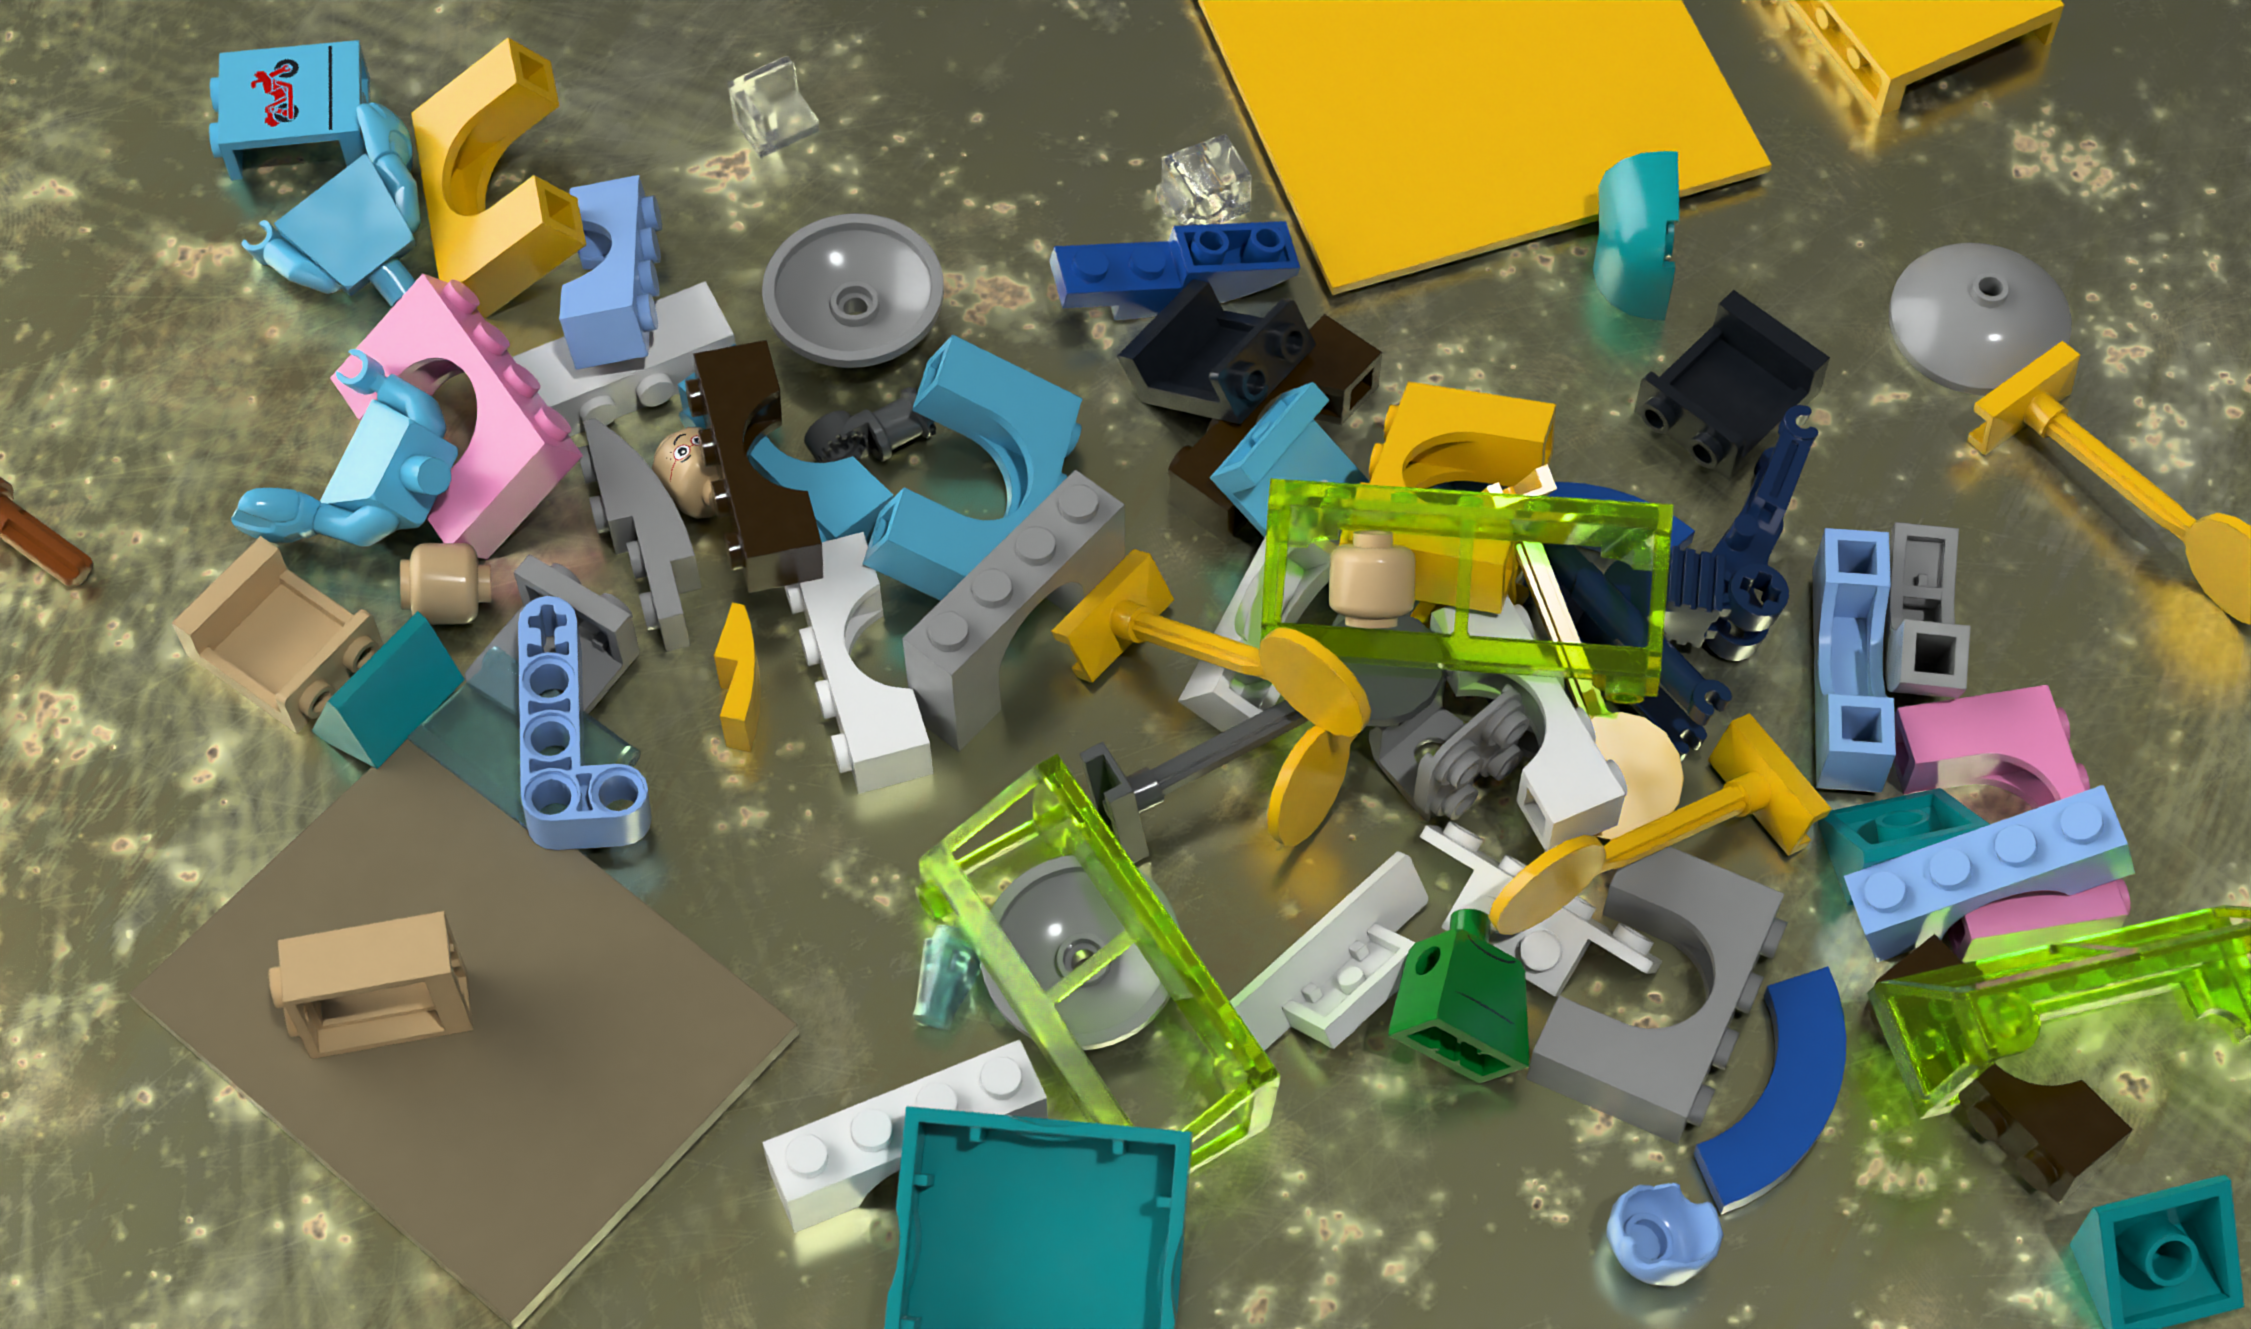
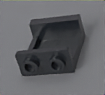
(1213, 358)
(1732, 387)

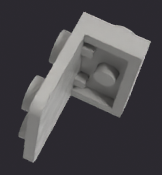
(603, 625)

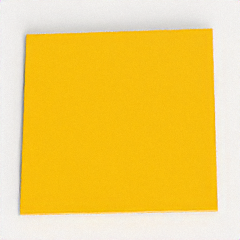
(1470, 120)

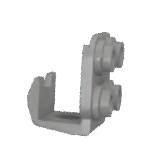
(1467, 752)

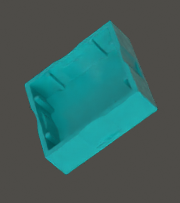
(1037, 1223)

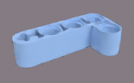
(561, 723)

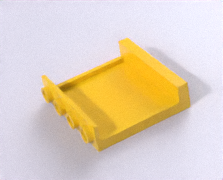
(1902, 41)

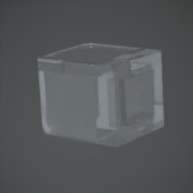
(771, 108)

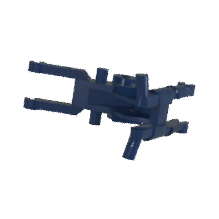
(1701, 593)

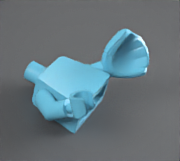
(356, 221)
(383, 480)

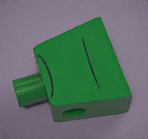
(1464, 1001)

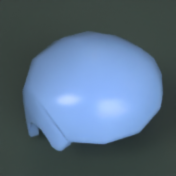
(1663, 1234)

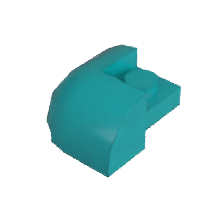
(1638, 233)

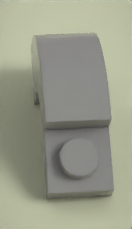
(1921, 641)

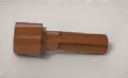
(40, 542)

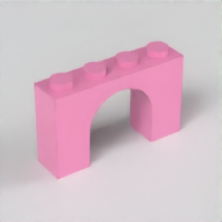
(517, 441)
(2023, 747)

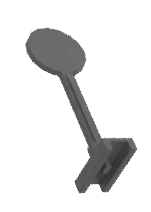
(1393, 696)

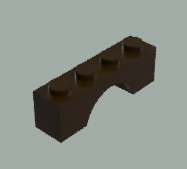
(1341, 368)
(771, 524)
(2051, 1131)

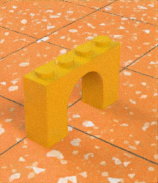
(458, 145)
(1460, 437)

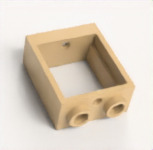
(372, 985)

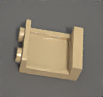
(276, 636)

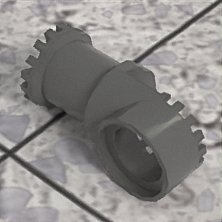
(868, 431)

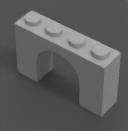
(960, 643)
(1660, 1073)

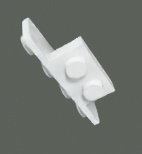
(1551, 947)
(1340, 965)

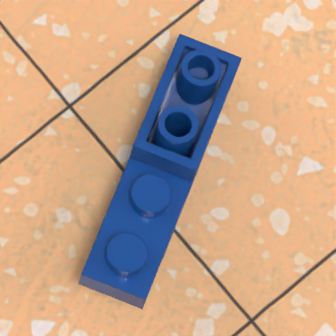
(1147, 276)

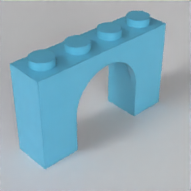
(1021, 425)

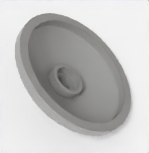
(847, 268)
(1973, 338)
(1055, 922)

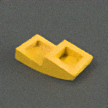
(740, 674)

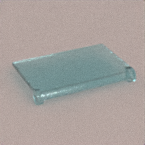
(480, 736)

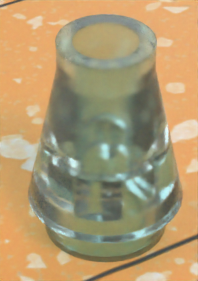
(945, 977)

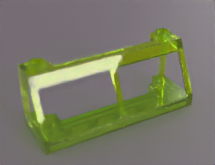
(1624, 530)
(1074, 827)
(1966, 1016)

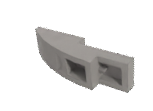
(644, 525)

